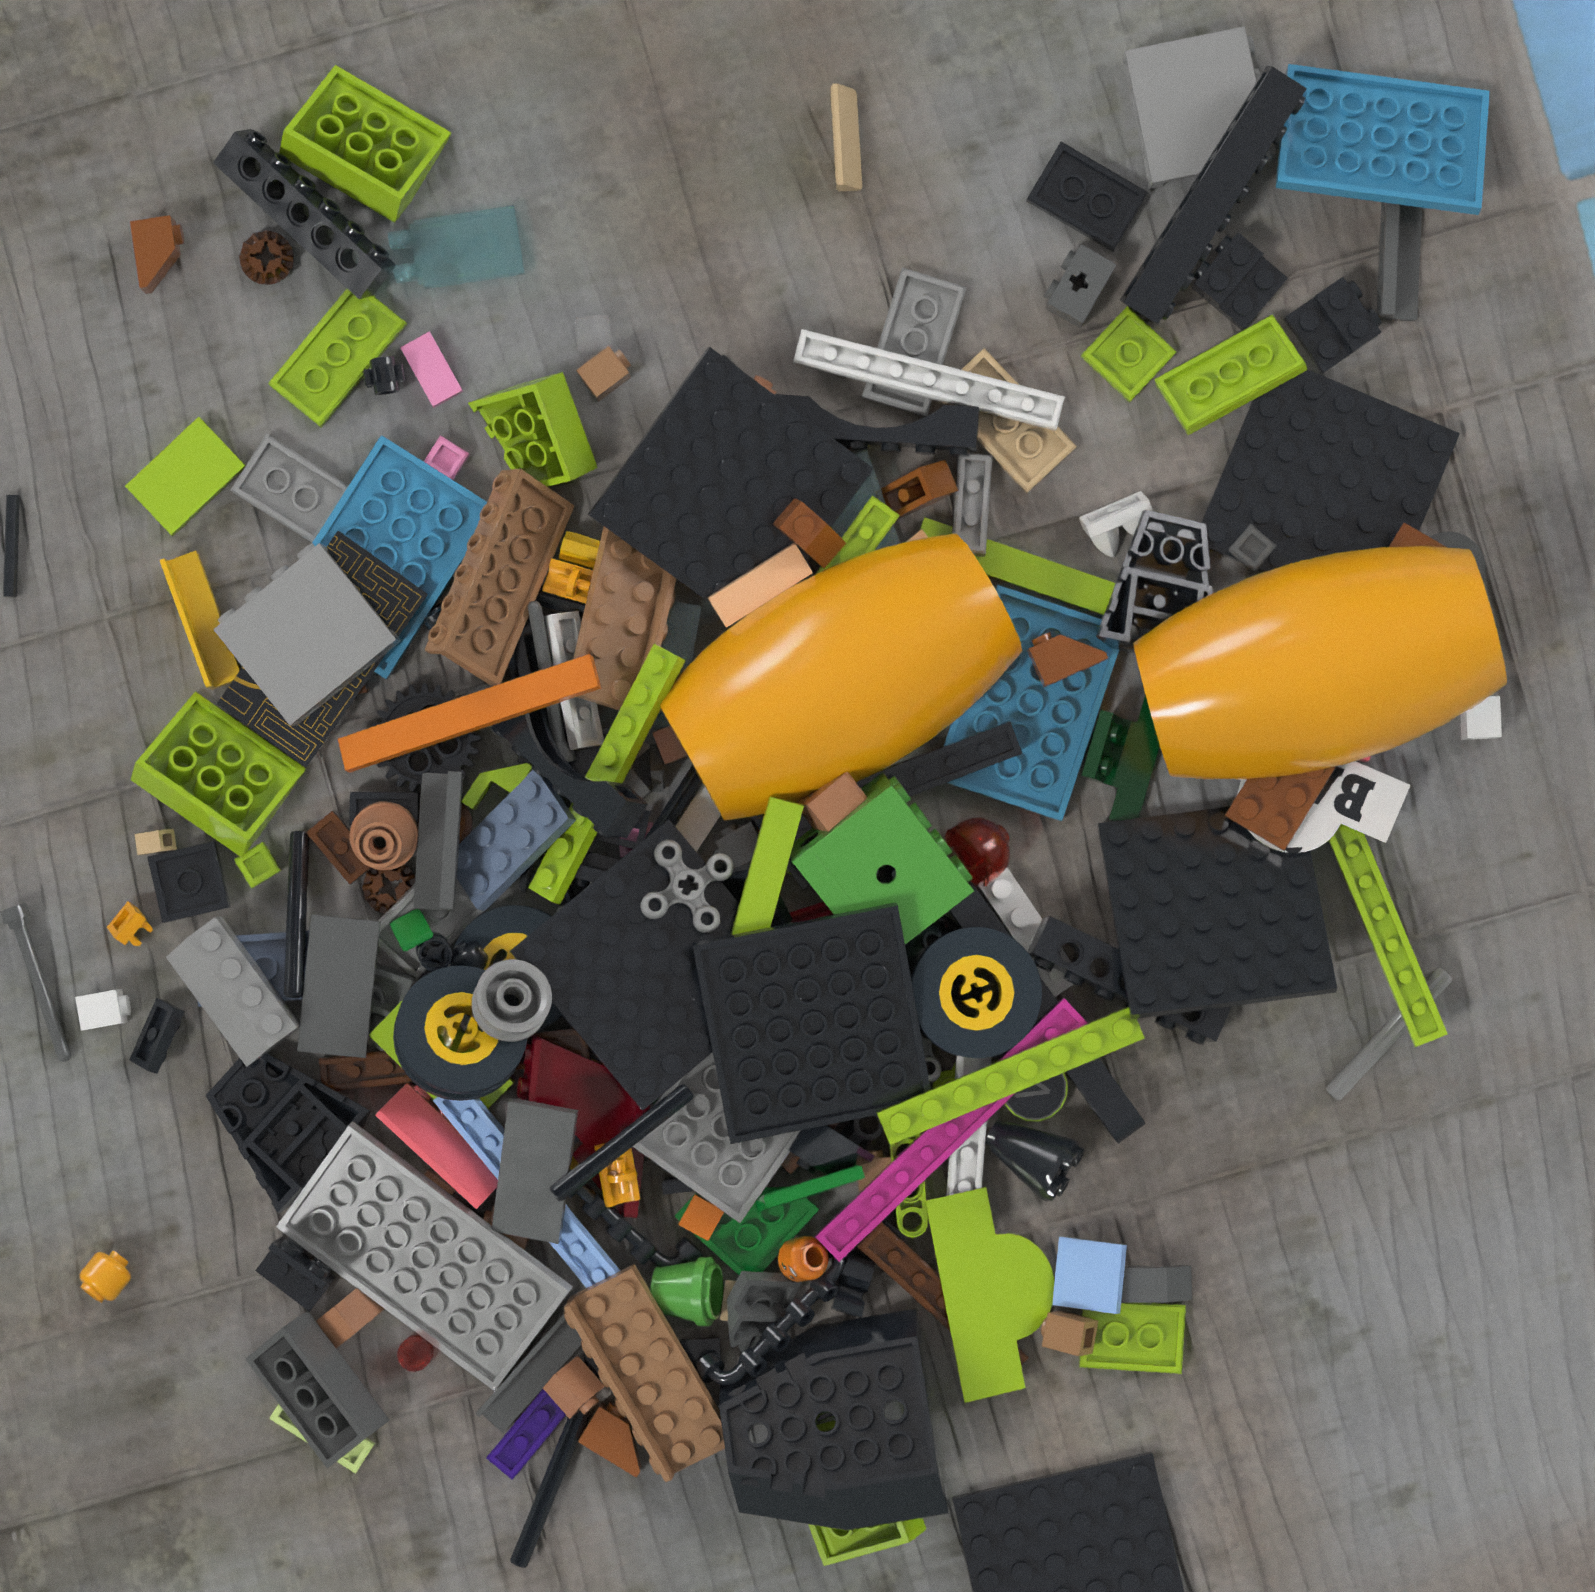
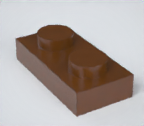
(334, 841)

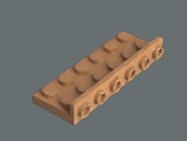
(500, 575)
(623, 617)
(646, 1371)

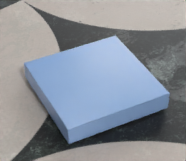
(1089, 1275)

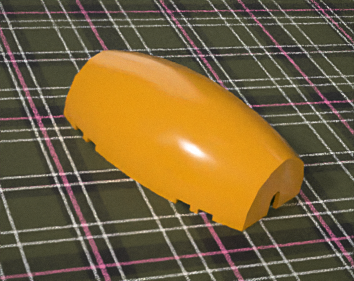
(1321, 662)
(841, 673)

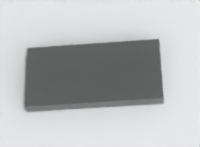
(339, 986)
(533, 1158)

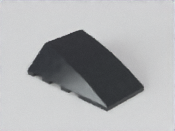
(1157, 579)
(282, 1122)

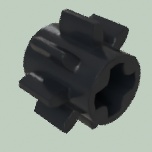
(384, 375)

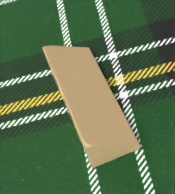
(846, 138)

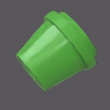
(690, 1290)

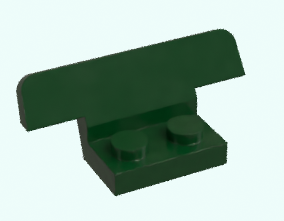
(1123, 758)

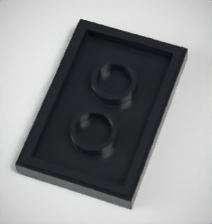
(1087, 196)

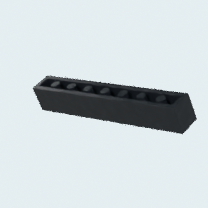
(1213, 194)

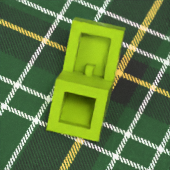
(506, 777)

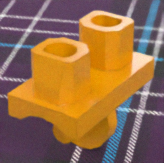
(568, 580)
(619, 1180)

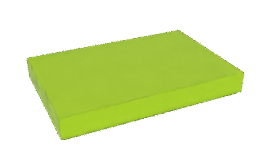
(185, 476)
(1139, 1338)

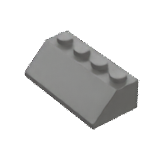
(233, 990)

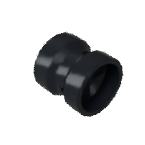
(438, 956)

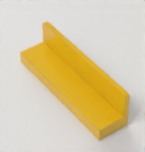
(199, 617)

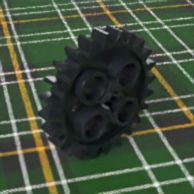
(402, 764)

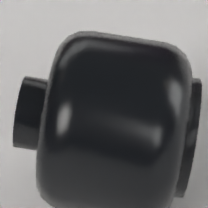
(469, 954)

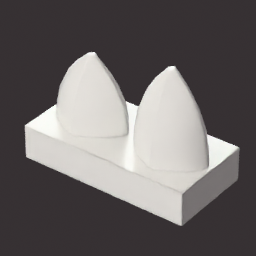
(1104, 522)

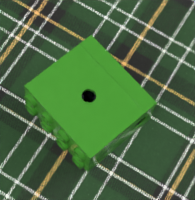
(890, 833)

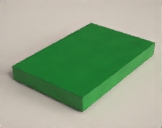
(809, 1188)

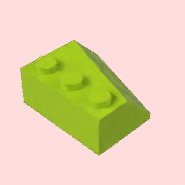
(538, 429)

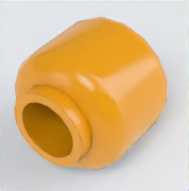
(105, 1276)

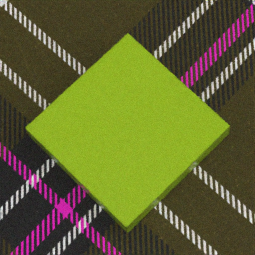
(1128, 354)

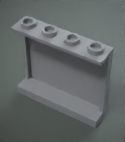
(1187, 99)
(305, 634)

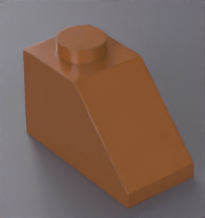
(155, 249)
(919, 488)
(809, 532)
(1062, 657)
(612, 1438)

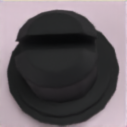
(526, 879)

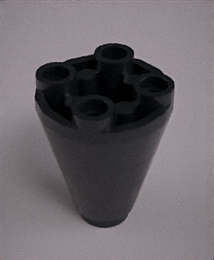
(1035, 1156)

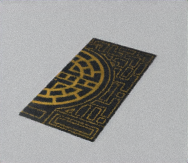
(393, 600)

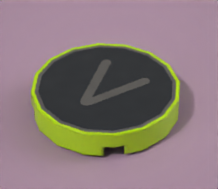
(1039, 1100)

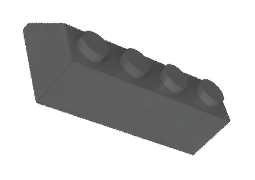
(317, 1389)

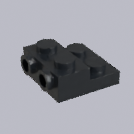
(1238, 280)
(1334, 324)

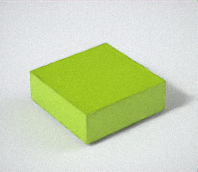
(258, 865)

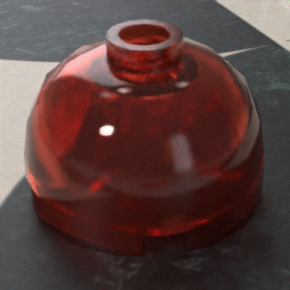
(981, 848)

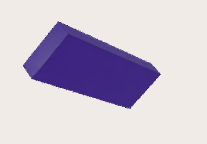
(526, 1435)

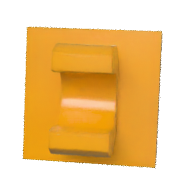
(127, 923)

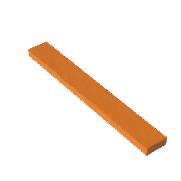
(469, 713)

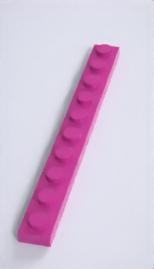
(928, 1151)

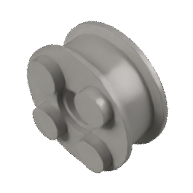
(507, 1021)

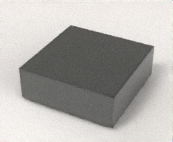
(1252, 548)

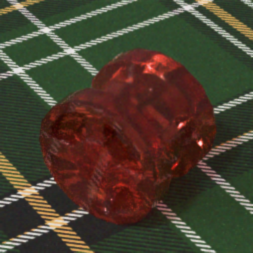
(417, 1347)

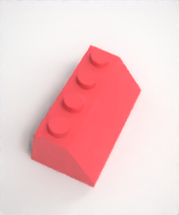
(438, 1143)

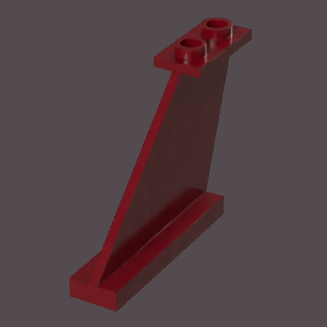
(577, 1083)

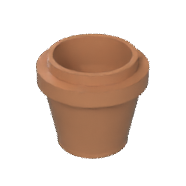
(391, 823)

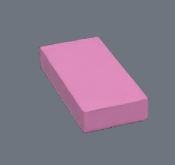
(431, 369)

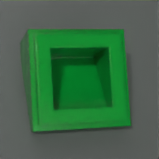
(411, 929)

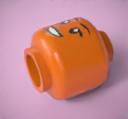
(803, 1259)

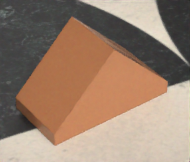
(832, 802)
(348, 1317)

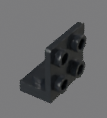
(295, 1272)

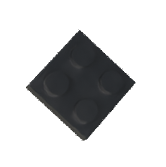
(189, 882)

